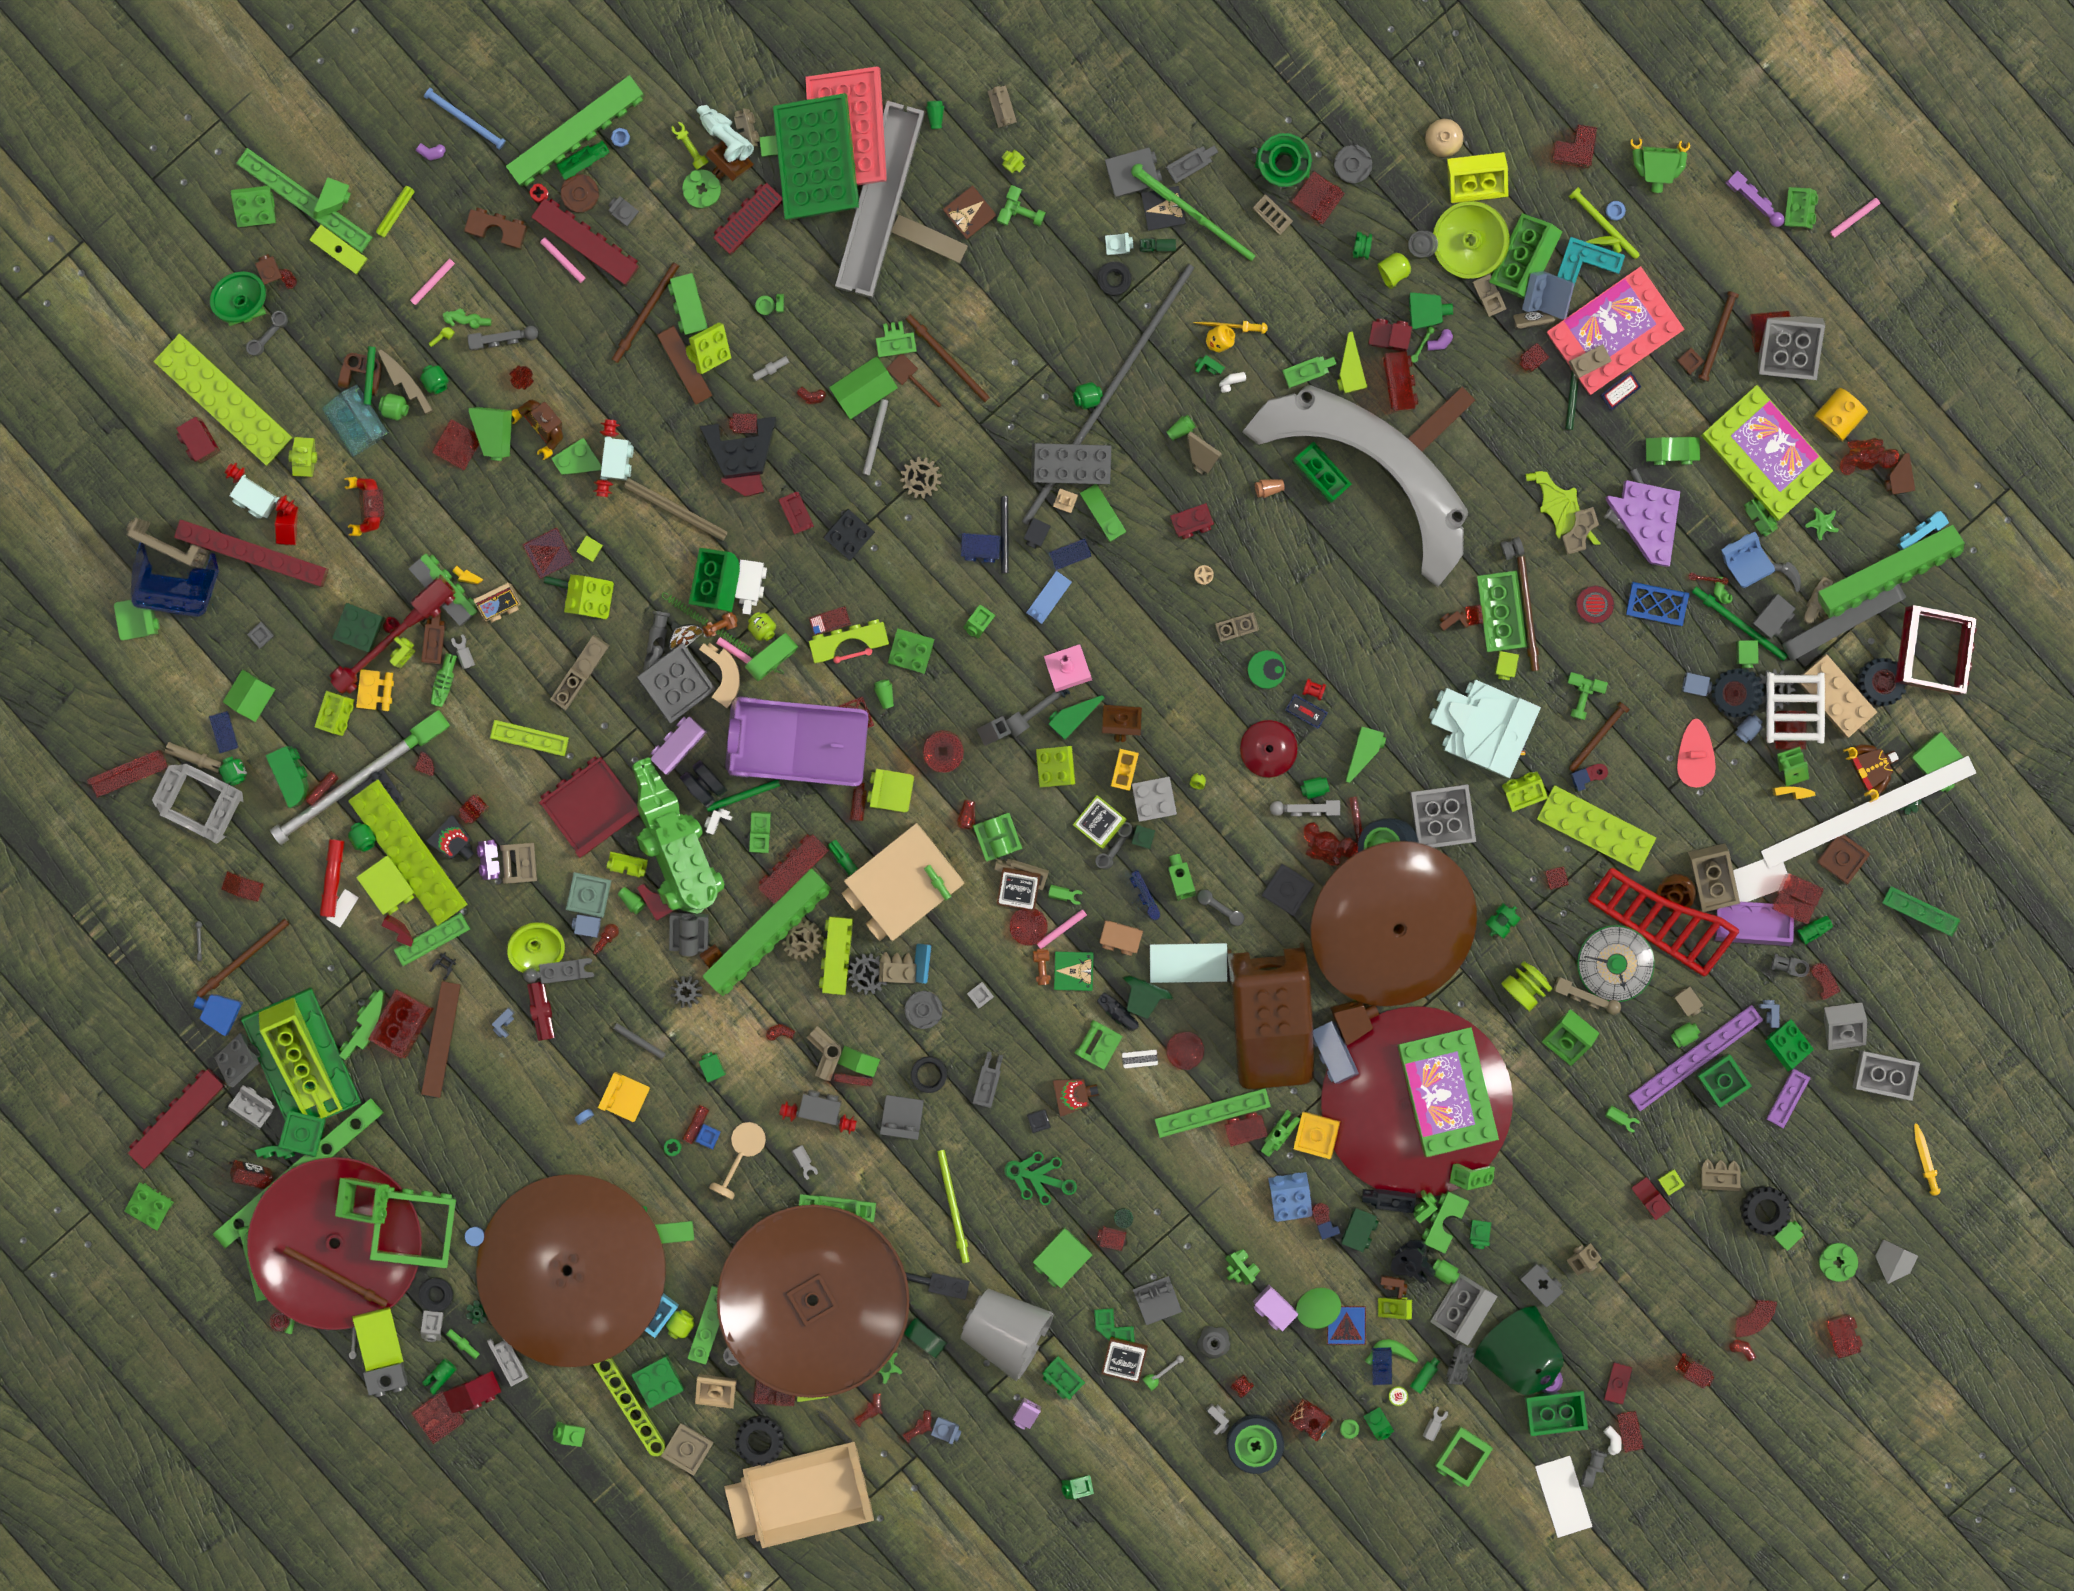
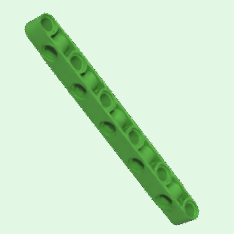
(337, 1139)

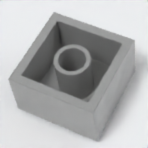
(1154, 799)

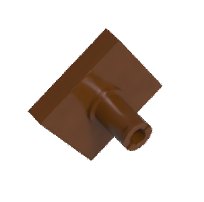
(731, 169)
(1122, 721)

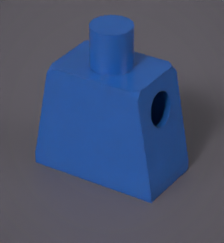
(218, 1012)

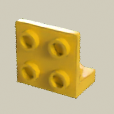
(624, 1096)

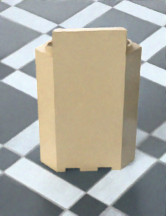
(800, 1496)

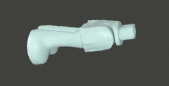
(719, 126)

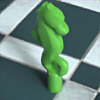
(459, 316)

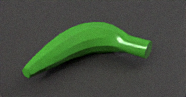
(1397, 1348)

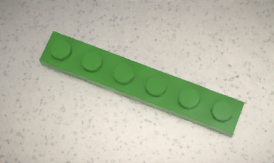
(1212, 1112)

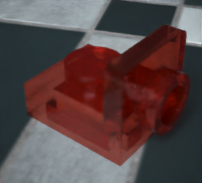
(1533, 358)
(743, 423)

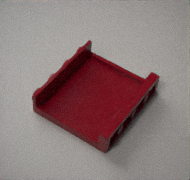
(590, 806)

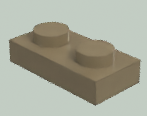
(1590, 361)

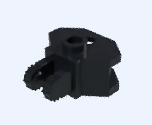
(1411, 1260)

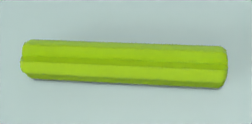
(395, 211)

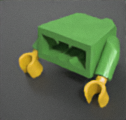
(1659, 164)

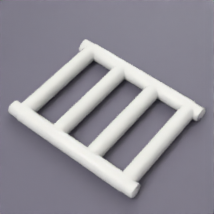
(1819, 698)

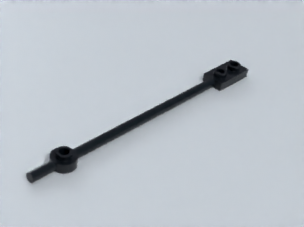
(942, 1284)

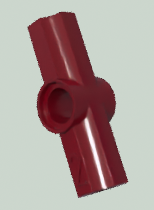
(540, 1011)

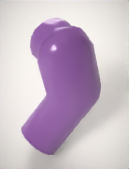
(432, 153)
(1444, 340)

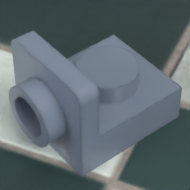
(1772, 1016)
(506, 1018)
(946, 1430)

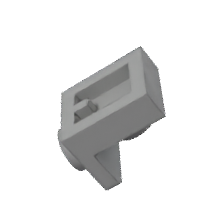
(431, 1326)

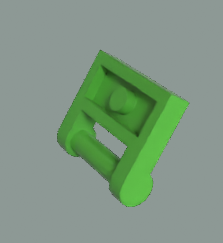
(1104, 1048)

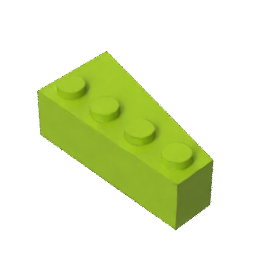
(837, 955)

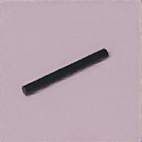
(1004, 535)

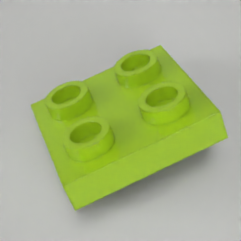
(709, 348)
(1055, 766)

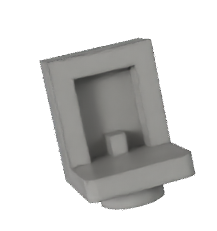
(1218, 1413)

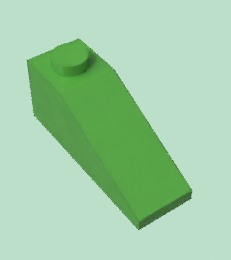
(1103, 513)
(1366, 747)

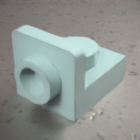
(1118, 244)

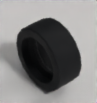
(943, 1074)

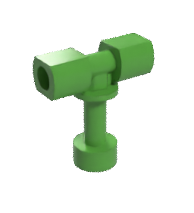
(1013, 207)
(1586, 687)

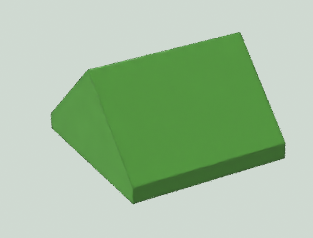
(249, 695)

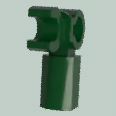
(1159, 245)

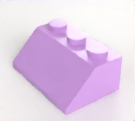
(677, 744)

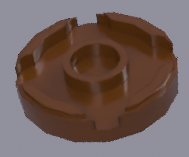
(579, 193)

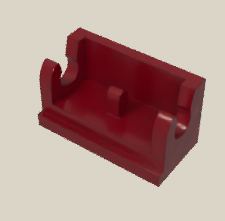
(796, 513)

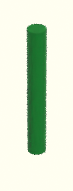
(369, 375)

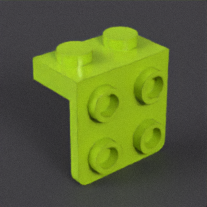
(589, 596)
(890, 790)

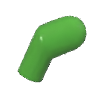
(1721, 594)

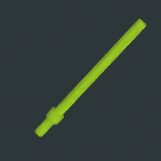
(961, 1242)

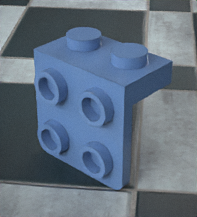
(1747, 560)
(1290, 1196)

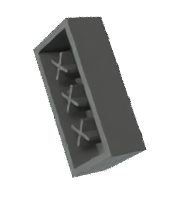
(1071, 463)

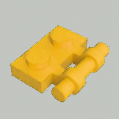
(369, 687)

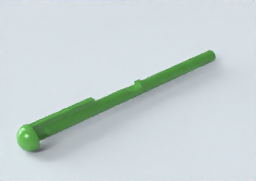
(1170, 196)

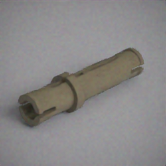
(193, 757)

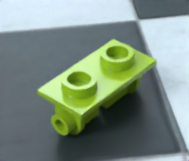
(621, 862)

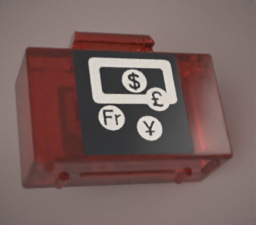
(251, 1174)

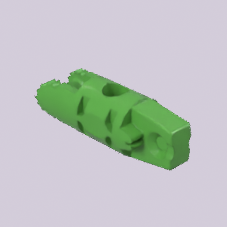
(1274, 1142)

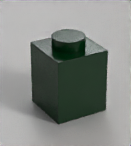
(1143, 836)

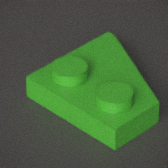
(577, 459)

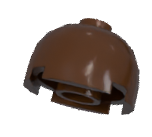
(1677, 889)

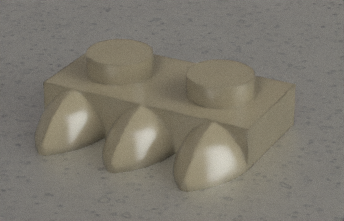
(896, 969)
(1720, 1177)

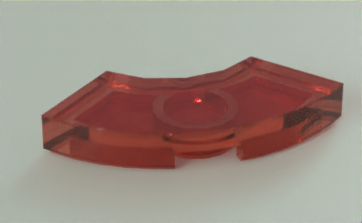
(1757, 1319)

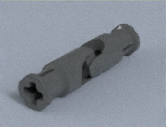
(657, 631)

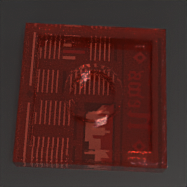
(437, 1418)

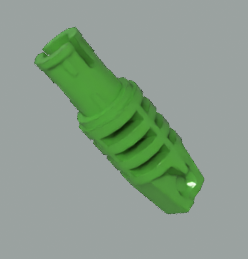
(443, 681)

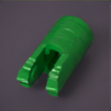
(441, 1373)

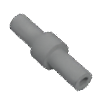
(770, 368)

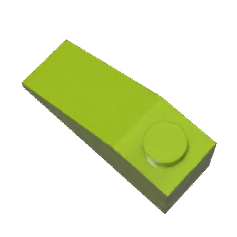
(1351, 371)

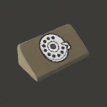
(1532, 319)

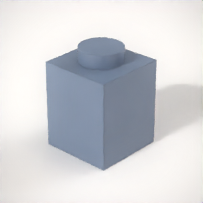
(1696, 684)
(586, 925)

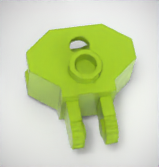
(303, 457)

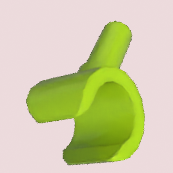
(446, 332)

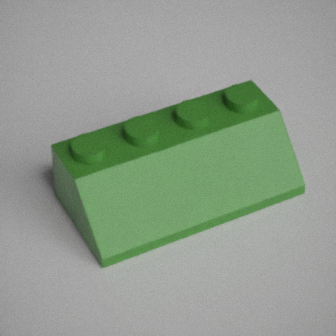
(1527, 253)

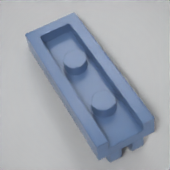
(1049, 597)

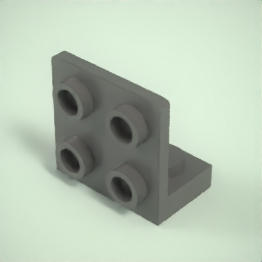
(902, 1117)

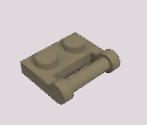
(524, 863)

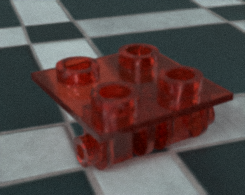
(1318, 197)
(456, 444)

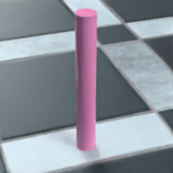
(1855, 217)
(562, 259)
(432, 281)
(733, 650)
(1062, 928)

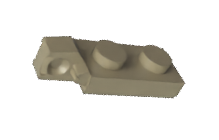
(1013, 864)

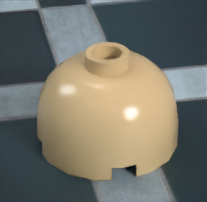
(1444, 138)

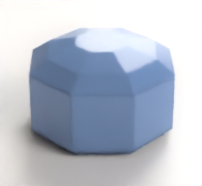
(620, 137)

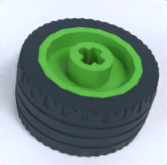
(1386, 831)
(1259, 1458)

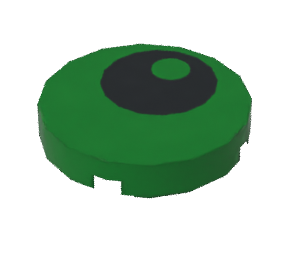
(1266, 669)

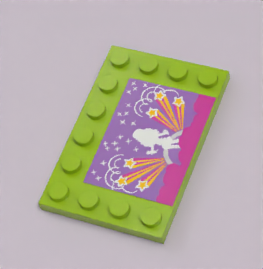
(1767, 453)

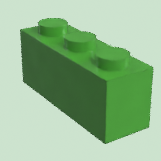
(688, 304)

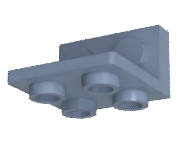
(1548, 294)

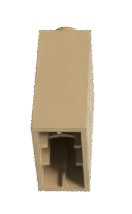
(897, 886)

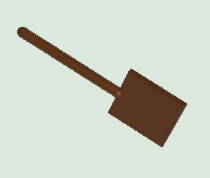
(903, 369)

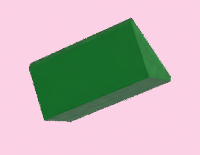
(1321, 472)

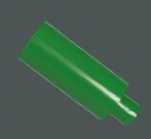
(1425, 1375)

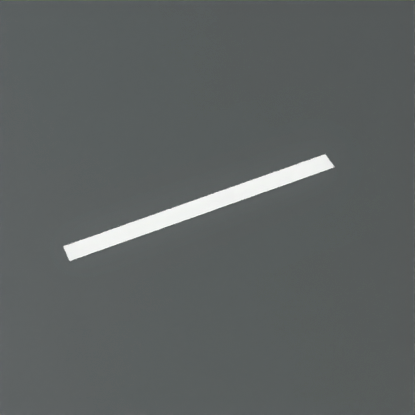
(1868, 812)

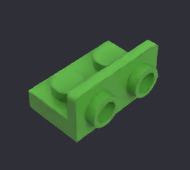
(1801, 207)

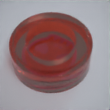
(279, 1321)

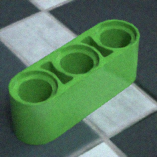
(771, 657)

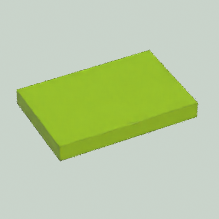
(378, 1339)

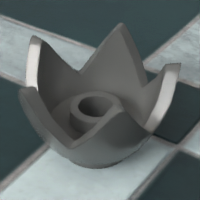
(1211, 1333)

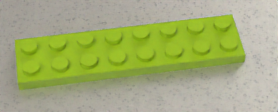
(223, 399)
(408, 852)

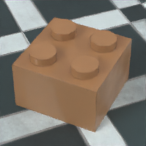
(1120, 937)

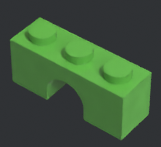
(1449, 1206)

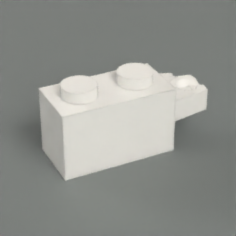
(749, 584)

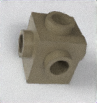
(1584, 1259)

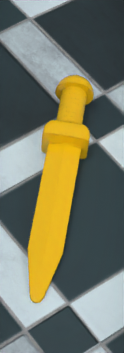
(1246, 326)
(1929, 1171)

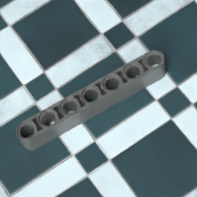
(1837, 625)

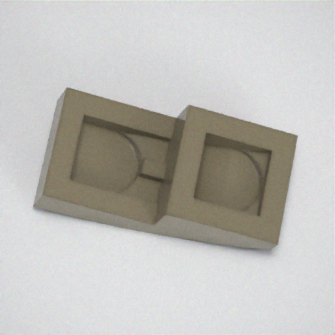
(1489, 296)

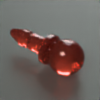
(610, 932)

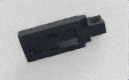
(1390, 1200)

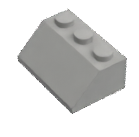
(1463, 1309)

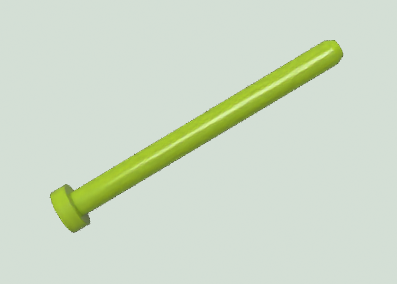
(1603, 222)

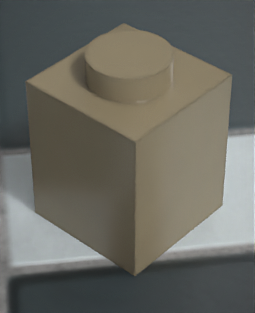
(1688, 1001)

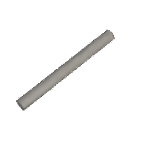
(875, 437)

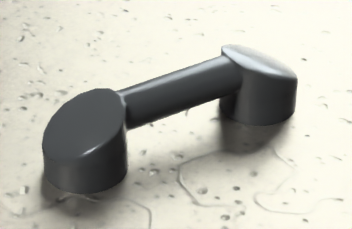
(256, 347)
(1105, 861)
(1235, 917)

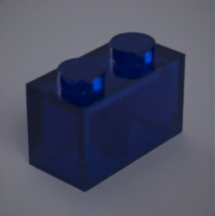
(980, 546)

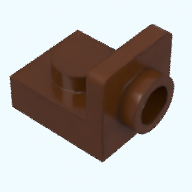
(1392, 1282)

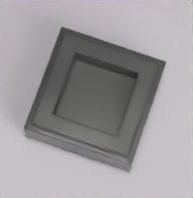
(260, 635)

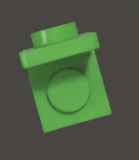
(1471, 1179)

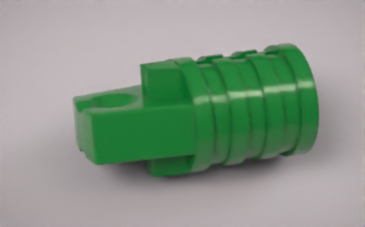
(1814, 929)

